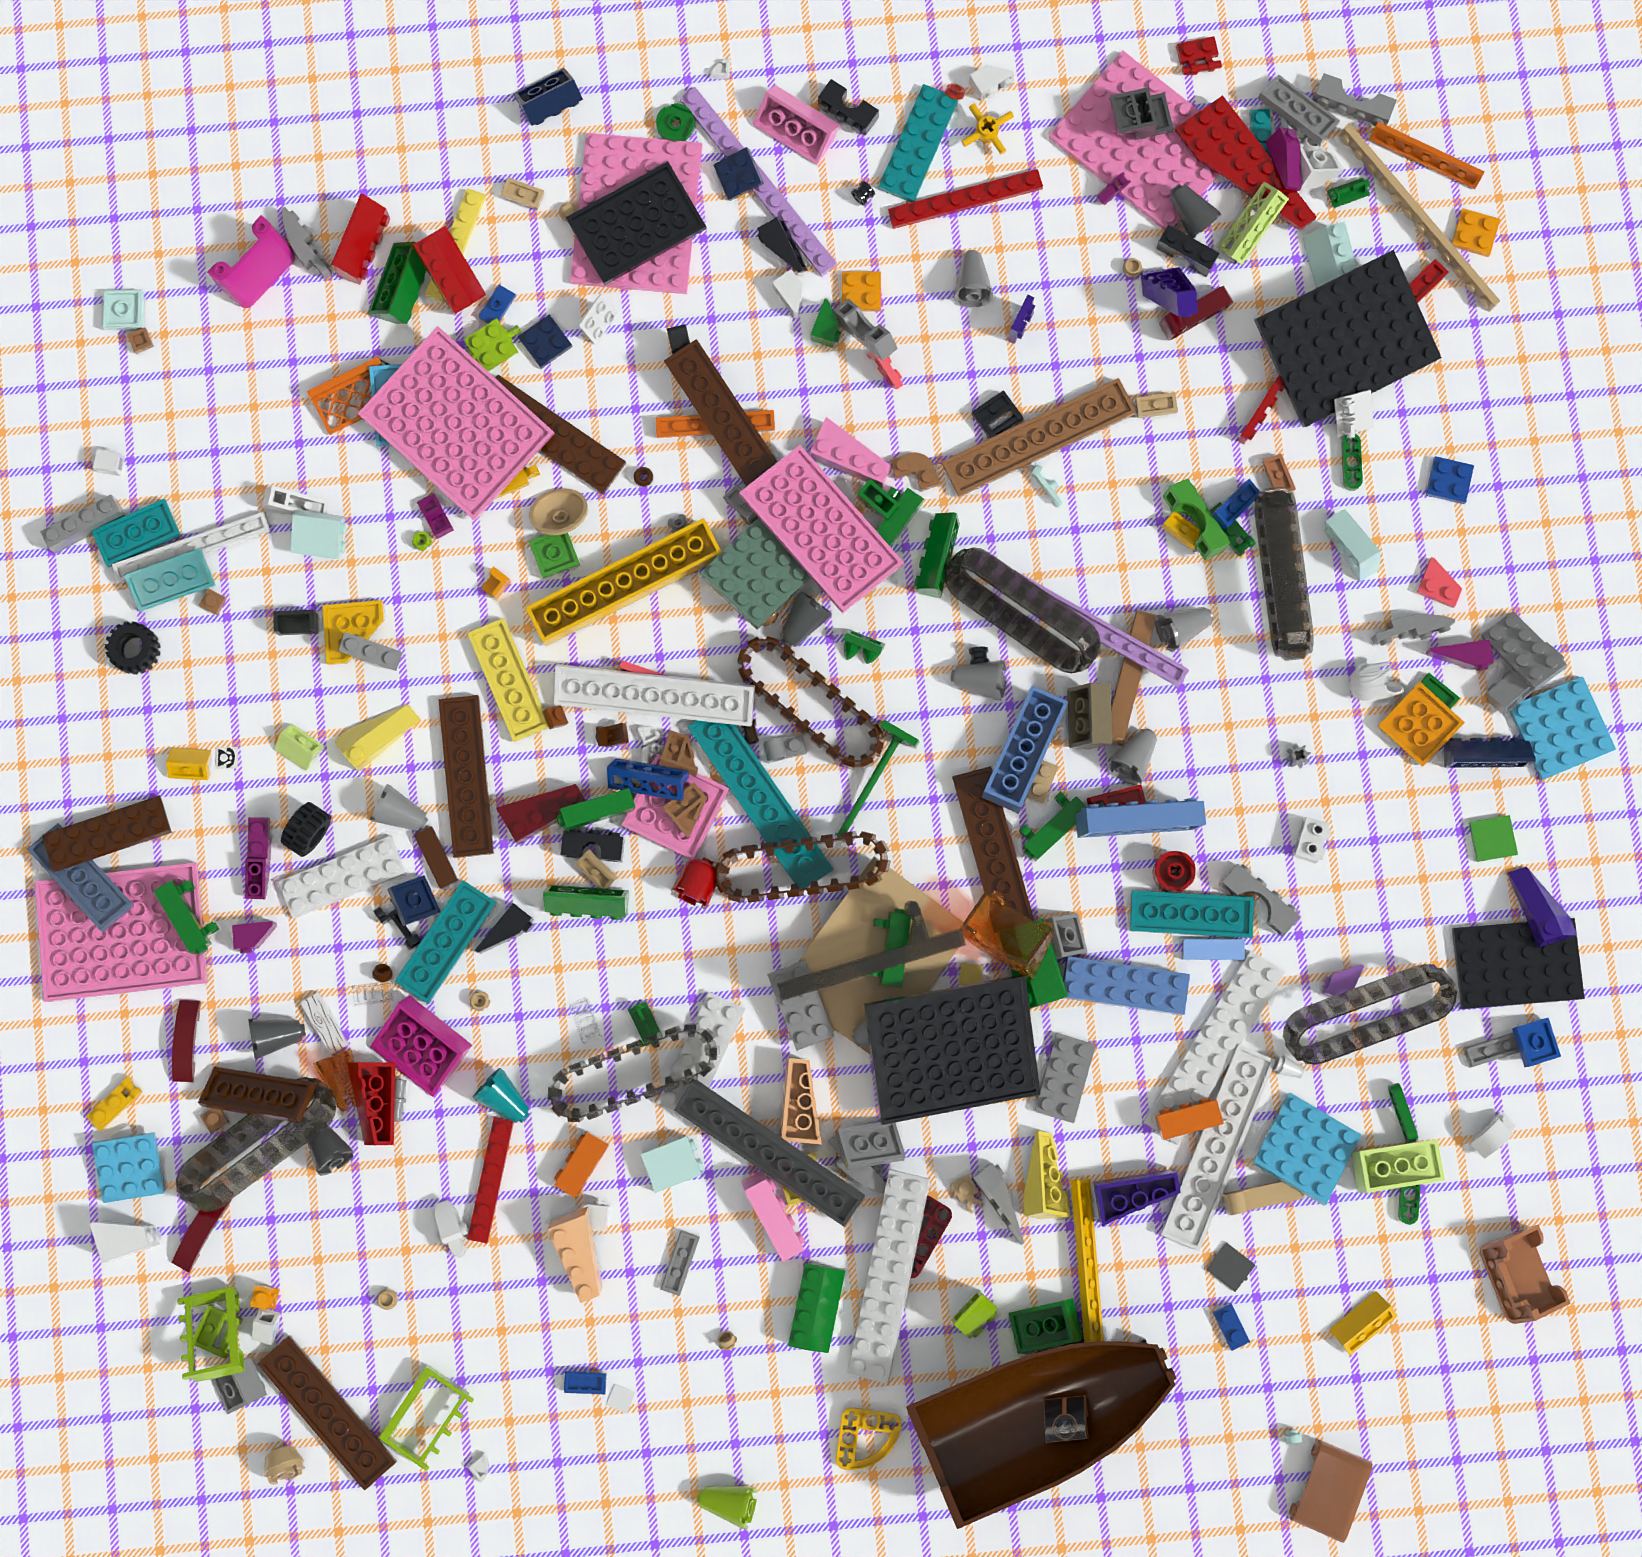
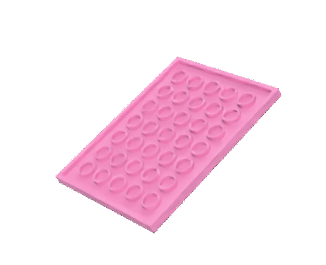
(614, 162)
(1149, 163)
(456, 423)
(128, 957)

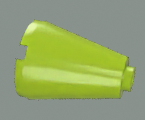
(729, 1503)

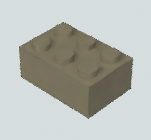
(1089, 716)

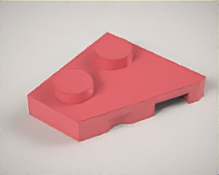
(891, 375)
(1439, 585)

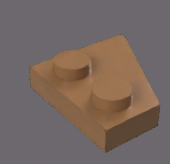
(678, 753)
(687, 811)

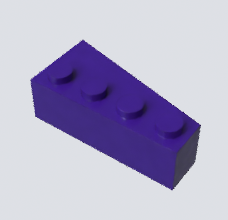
(1171, 291)
(1133, 1193)

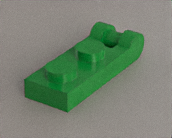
(1234, 532)

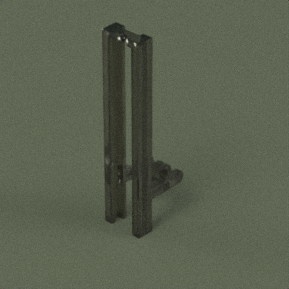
(917, 947)

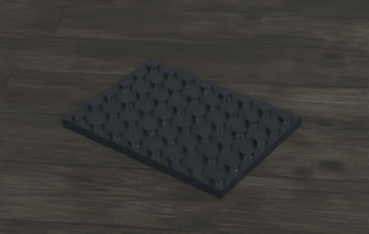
(1347, 337)
(952, 1049)

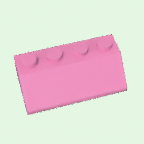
(796, 124)

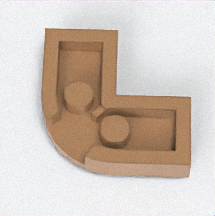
(916, 464)

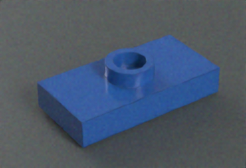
(497, 304)
(585, 1382)

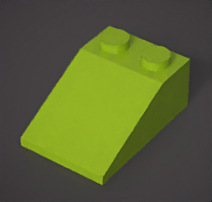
(974, 1315)

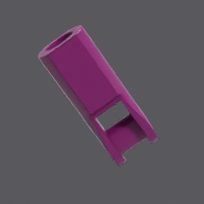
(1111, 190)

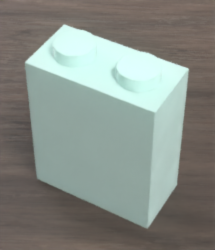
(318, 534)
(672, 1164)

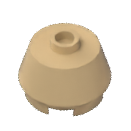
(283, 1464)

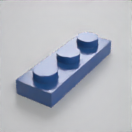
(1236, 504)

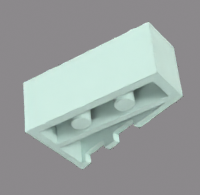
(1353, 544)

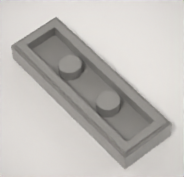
(1491, 1050)
(680, 1263)

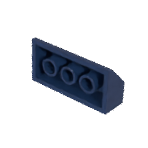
(1488, 753)

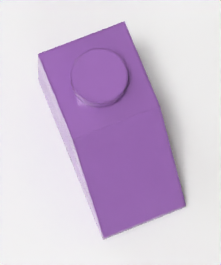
(1341, 981)

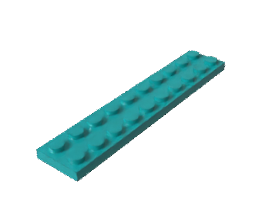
(760, 799)

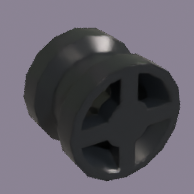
(863, 193)
(978, 655)

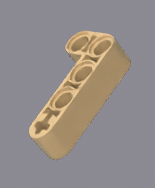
(1259, 1196)

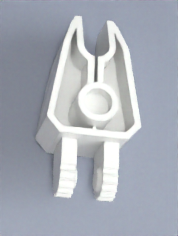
(451, 1228)

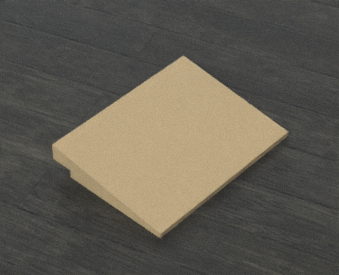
(851, 936)

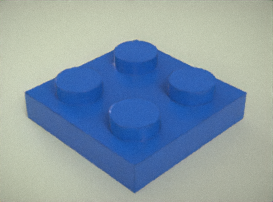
(1449, 480)
(1536, 1042)

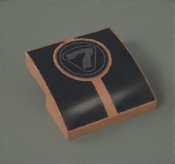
(1065, 1419)

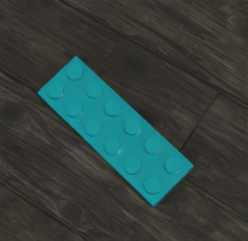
(918, 144)
(1191, 914)
(445, 942)

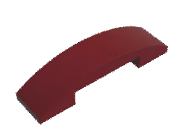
(184, 1041)
(196, 1237)

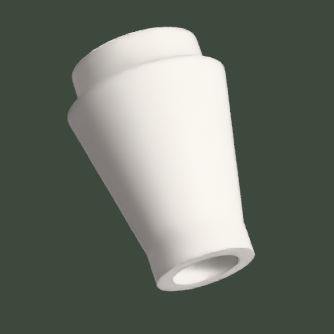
(1287, 1067)

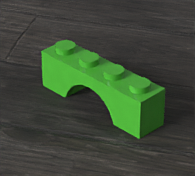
(1185, 499)

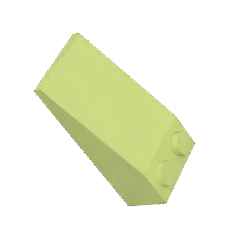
(1397, 1166)

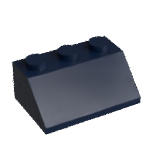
(548, 96)

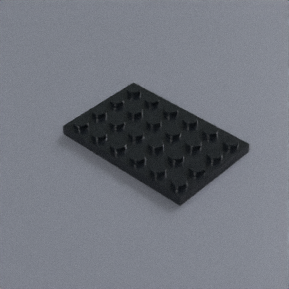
(636, 223)
(1507, 968)

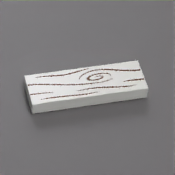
(324, 1023)

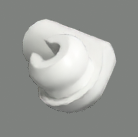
(649, 751)

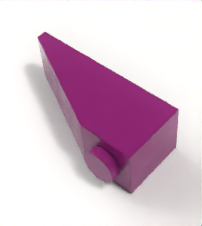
(1286, 155)
(1467, 655)

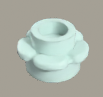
(1293, 1436)

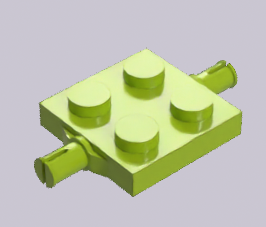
(492, 344)

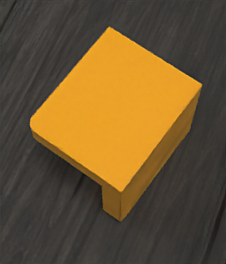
(496, 583)

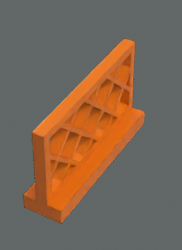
(338, 383)

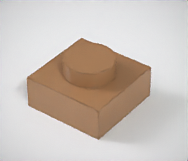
(140, 340)
(212, 601)
(214, 1119)

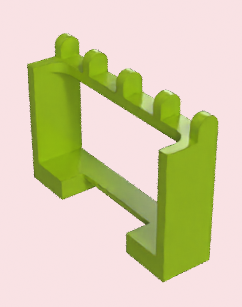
(236, 1354)
(386, 1435)

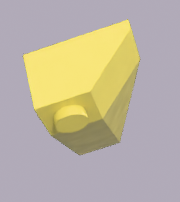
(371, 738)
(1044, 1190)

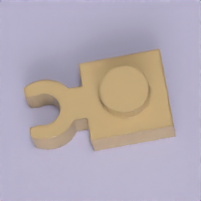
(966, 1190)

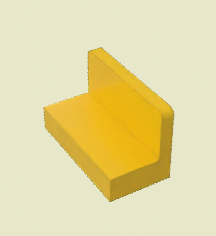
(188, 764)

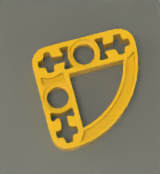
(860, 1423)

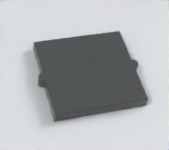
(1230, 1267)

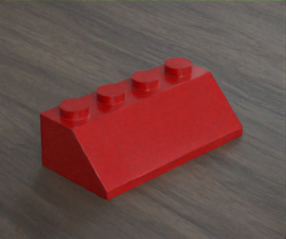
(360, 240)
(449, 270)

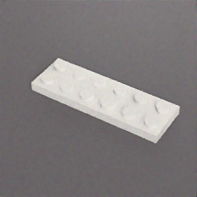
(342, 877)
(722, 1019)

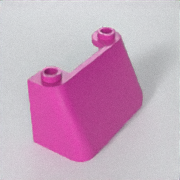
(256, 268)

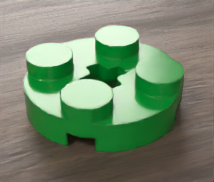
(671, 113)

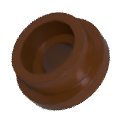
(640, 471)
(382, 973)

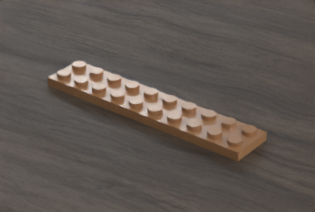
(1038, 437)

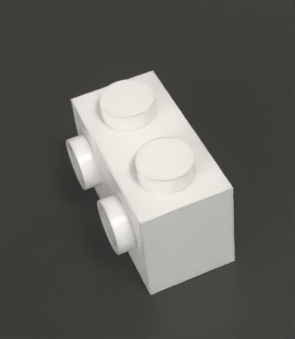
(1311, 840)

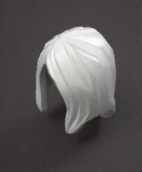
(1369, 682)

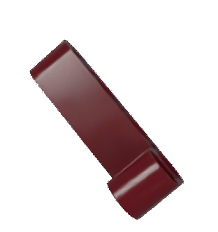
(1207, 307)
(923, 1239)

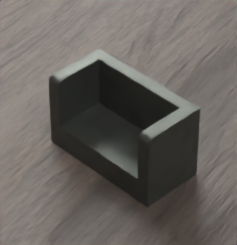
(295, 622)

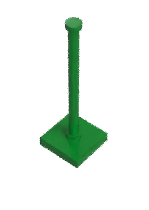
(898, 736)

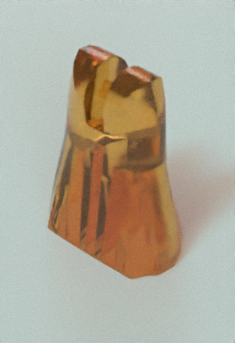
(336, 1076)

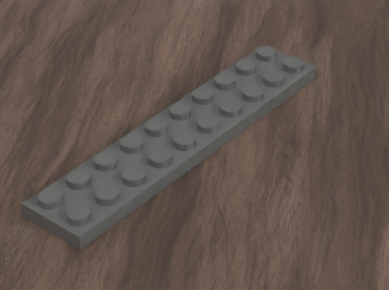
(769, 1152)

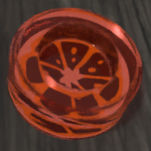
(955, 91)

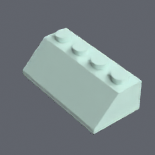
(1329, 252)

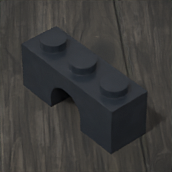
(859, 118)
(1196, 253)
(575, 842)

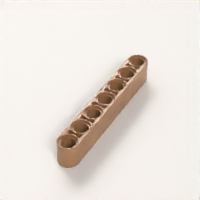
(1129, 679)

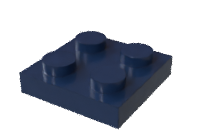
(738, 174)
(545, 341)
(413, 900)

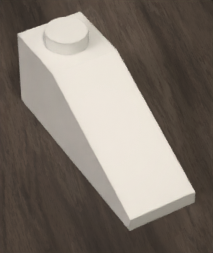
(289, 501)
(598, 1215)

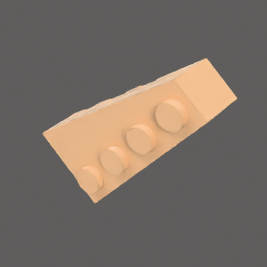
(798, 1110)
(577, 1252)

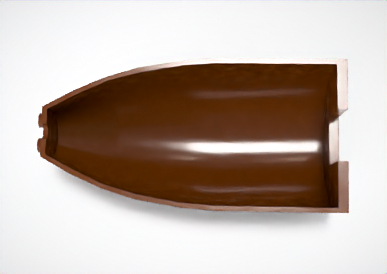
(990, 1429)

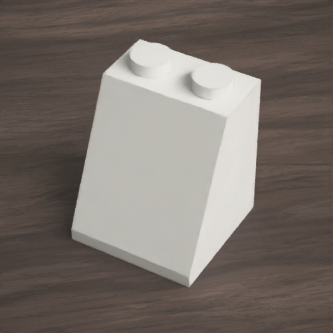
(123, 1239)

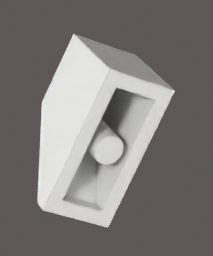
(789, 290)

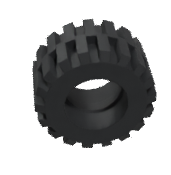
(121, 636)
(305, 829)

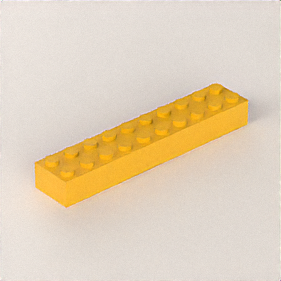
(624, 582)

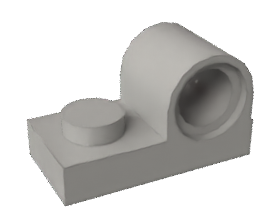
(737, 503)
(781, 749)

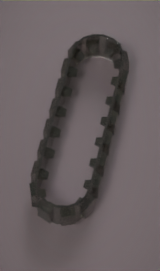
(1283, 574)
(1013, 621)
(1376, 1031)
(560, 1108)
(256, 1162)

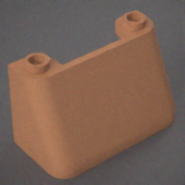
(1521, 1276)
(1332, 1491)

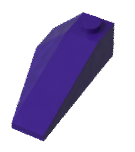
(1543, 913)

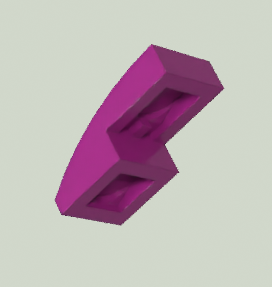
(435, 516)

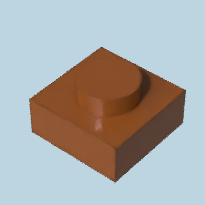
(555, 717)

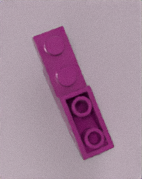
(258, 858)

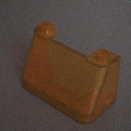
(1007, 934)

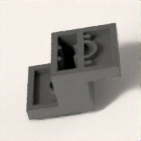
(1141, 113)

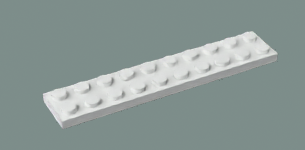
(654, 695)
(1219, 1037)
(1218, 1148)
(889, 1276)

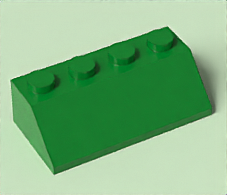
(398, 285)
(938, 553)
(586, 901)
(1048, 982)
(816, 1308)

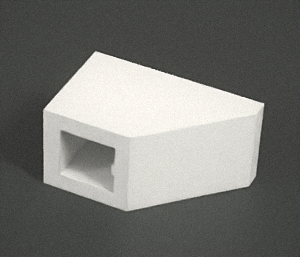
(989, 80)

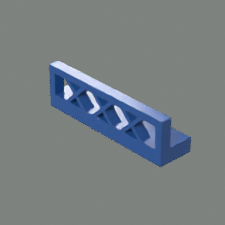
(645, 772)

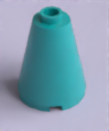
(502, 1097)

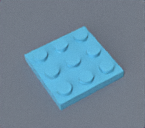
(128, 1167)

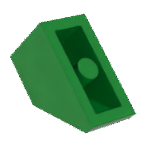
(826, 326)
(877, 499)

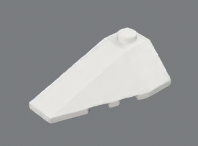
(1316, 163)

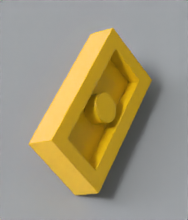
(1181, 530)

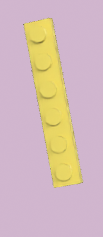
(461, 229)

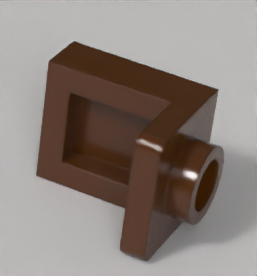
(612, 735)

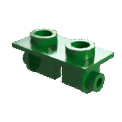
(1349, 192)
(644, 1020)

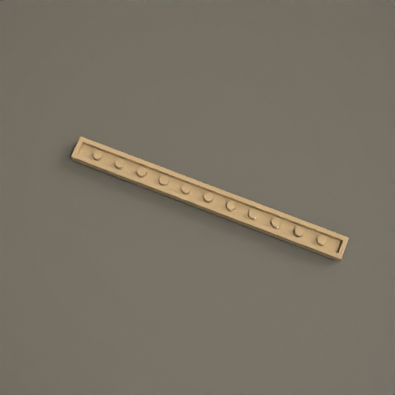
(1423, 222)

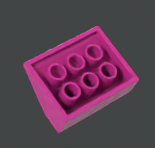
(420, 1045)

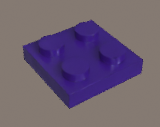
(1025, 314)

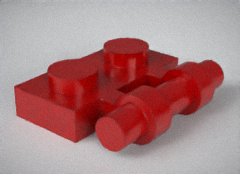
(1198, 50)

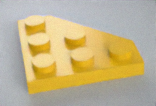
(353, 618)

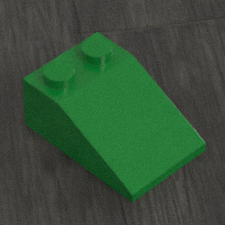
(1045, 1326)

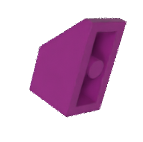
(251, 935)

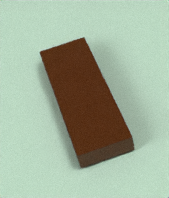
(436, 857)

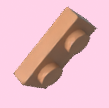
(1278, 472)

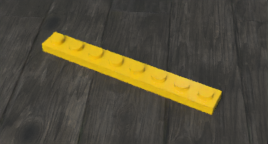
(1087, 1260)

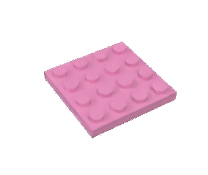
(655, 824)

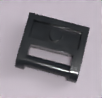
(993, 410)

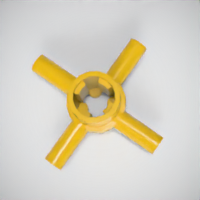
(987, 136)

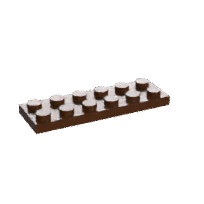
(106, 833)
(257, 1094)

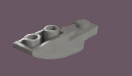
(301, 243)
(1419, 625)
(866, 1176)

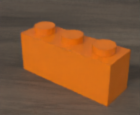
(1188, 1118)
(580, 1164)

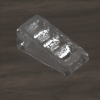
(355, 988)
(593, 1035)

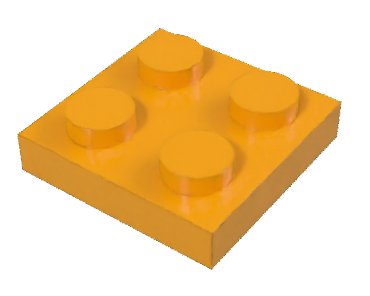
(1475, 232)
(862, 289)

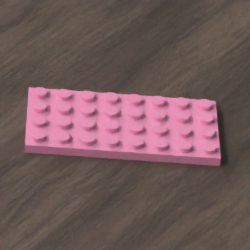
(821, 529)

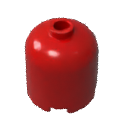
(696, 882)

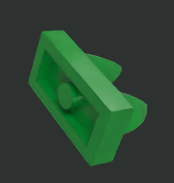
(854, 642)

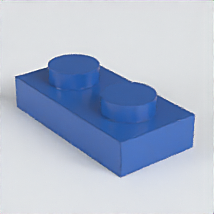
(1231, 1327)

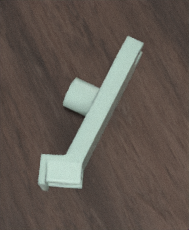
(1048, 487)

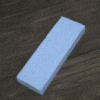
(1213, 949)

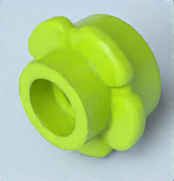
(421, 536)

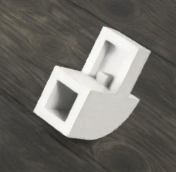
(1494, 1135)

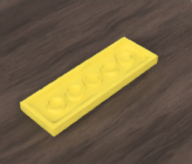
(508, 679)

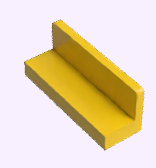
(1363, 1322)

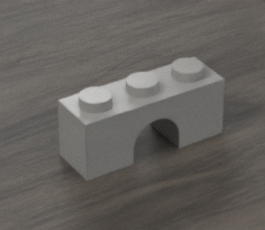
(370, 651)

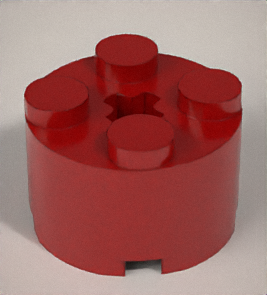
(1184, 865)

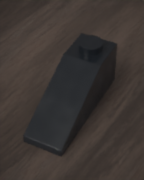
(779, 240)
(509, 926)

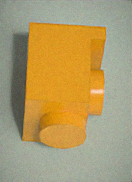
(264, 1297)

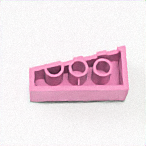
(847, 454)
(772, 1215)

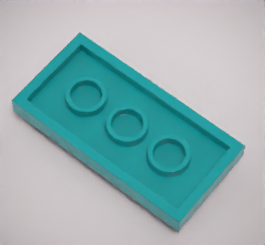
(136, 532)
(169, 579)

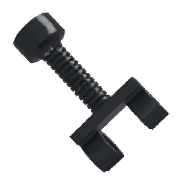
(412, 940)

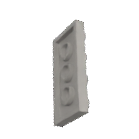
(1298, 109)
(1524, 651)
(803, 1013)
(1065, 1078)

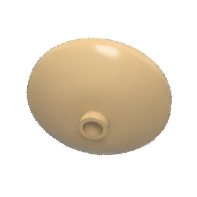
(558, 511)

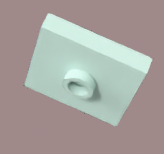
(123, 309)

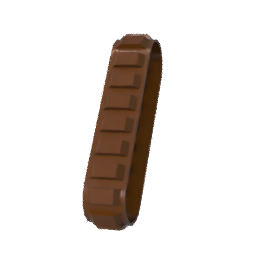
(817, 679)
(731, 856)

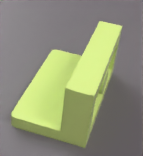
(298, 746)

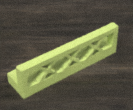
(1255, 224)

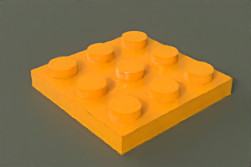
(1421, 724)

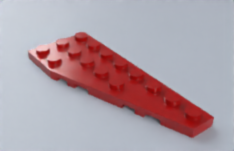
(1230, 149)

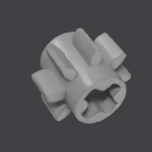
(1292, 755)

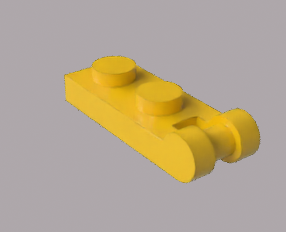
(114, 1104)

